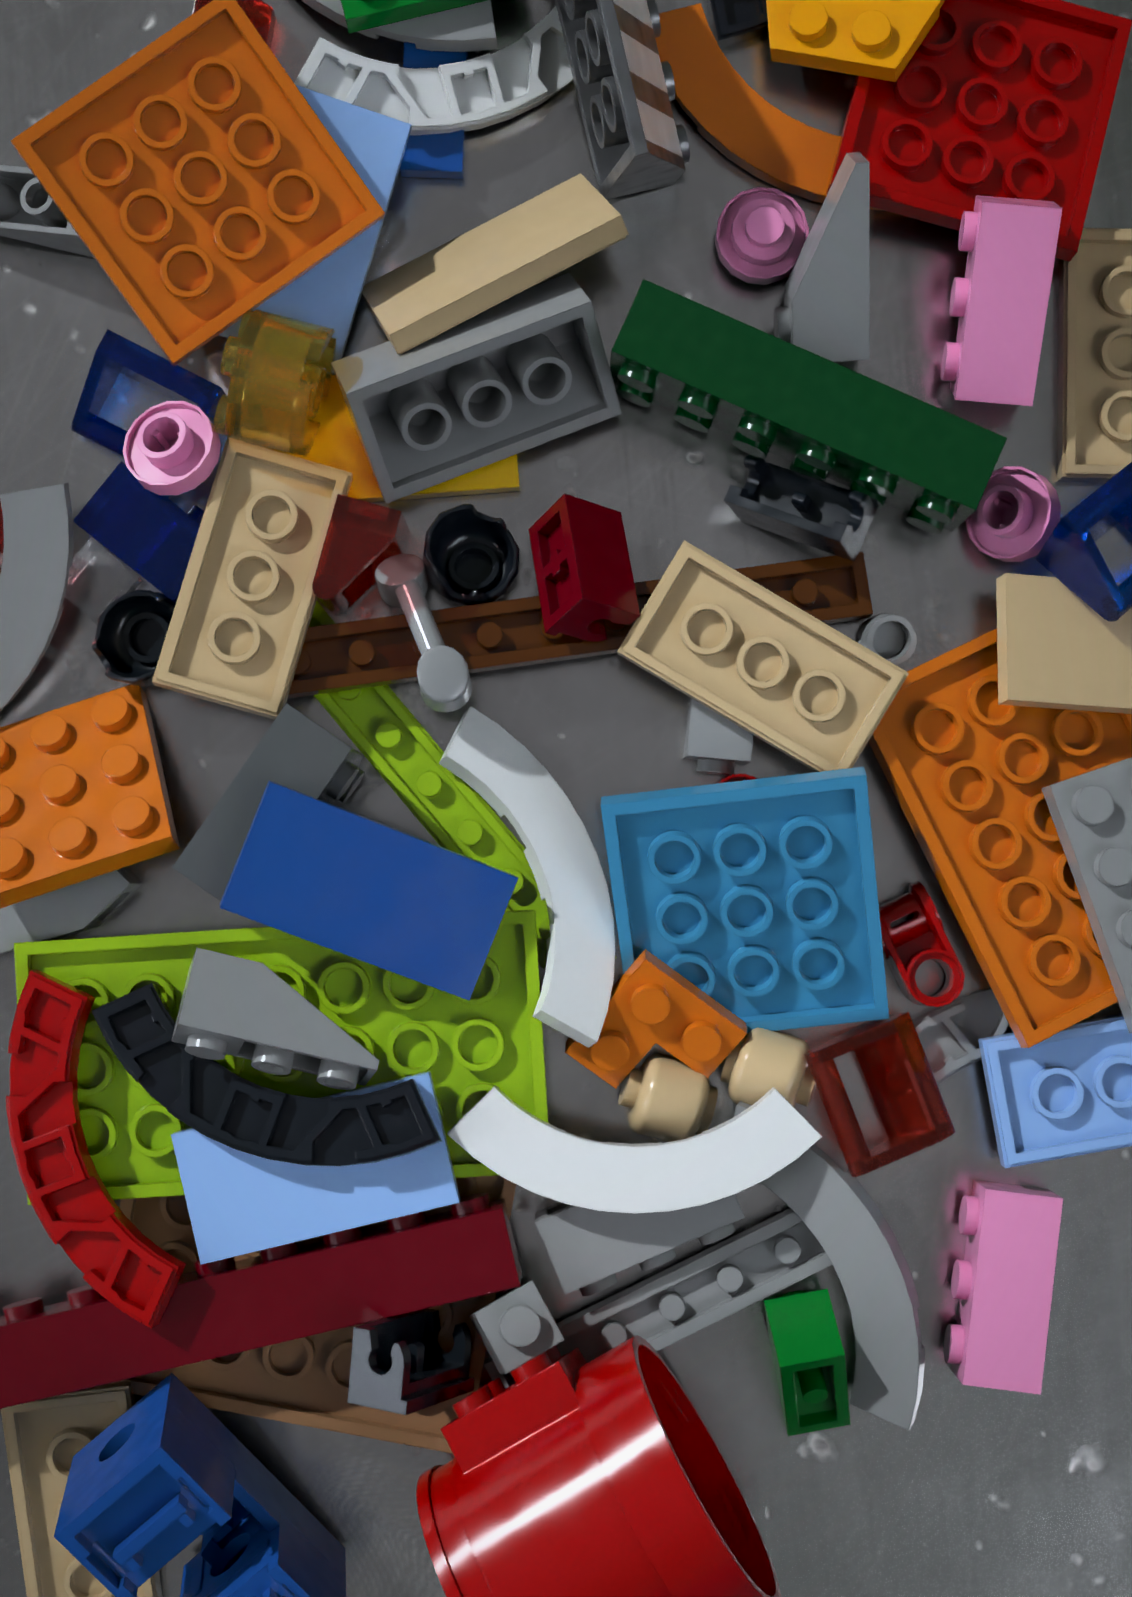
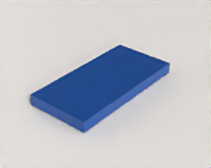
(368, 890)

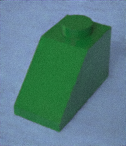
(808, 1361)

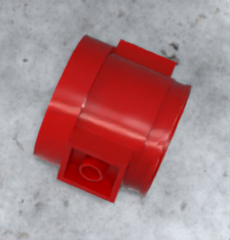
(589, 1488)

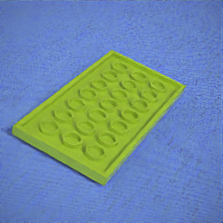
(393, 1017)

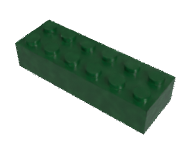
(802, 409)

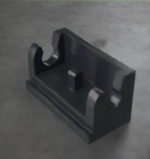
(803, 508)
(403, 1367)

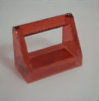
(354, 546)
(899, 1086)

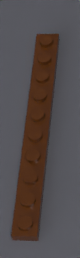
(514, 634)

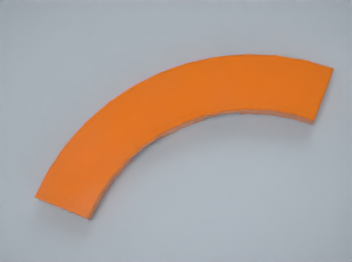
(737, 117)

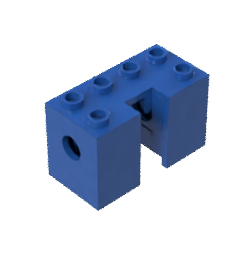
(181, 1474)

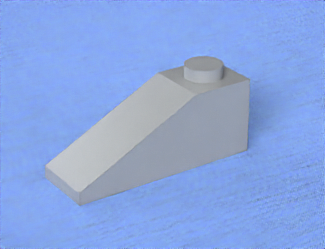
(830, 282)

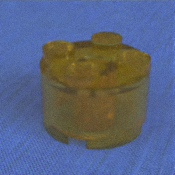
(276, 383)

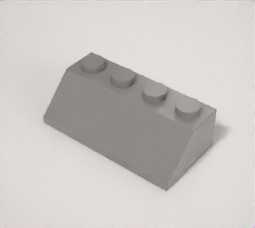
(480, 389)

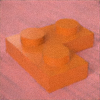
(661, 1008)

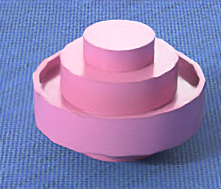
(761, 235)
(171, 448)
(1014, 514)

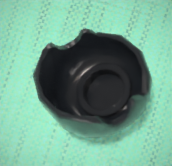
(470, 556)
(133, 635)

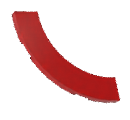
(56, 1159)

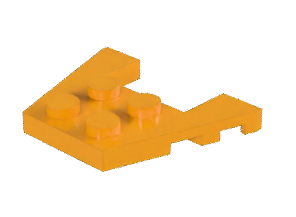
(850, 35)

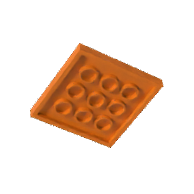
(199, 178)

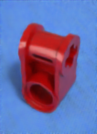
(917, 941)

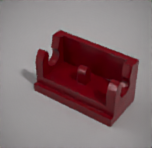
(582, 569)

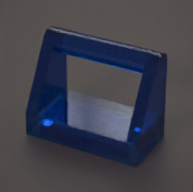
(123, 356)
(1075, 557)

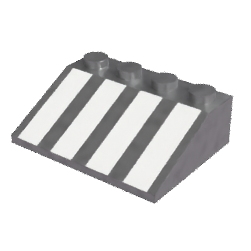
(624, 94)

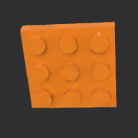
(80, 794)

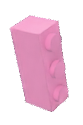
(1001, 299)
(1004, 1286)

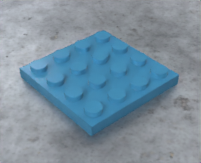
(755, 894)

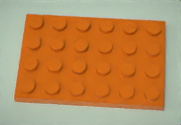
(978, 810)

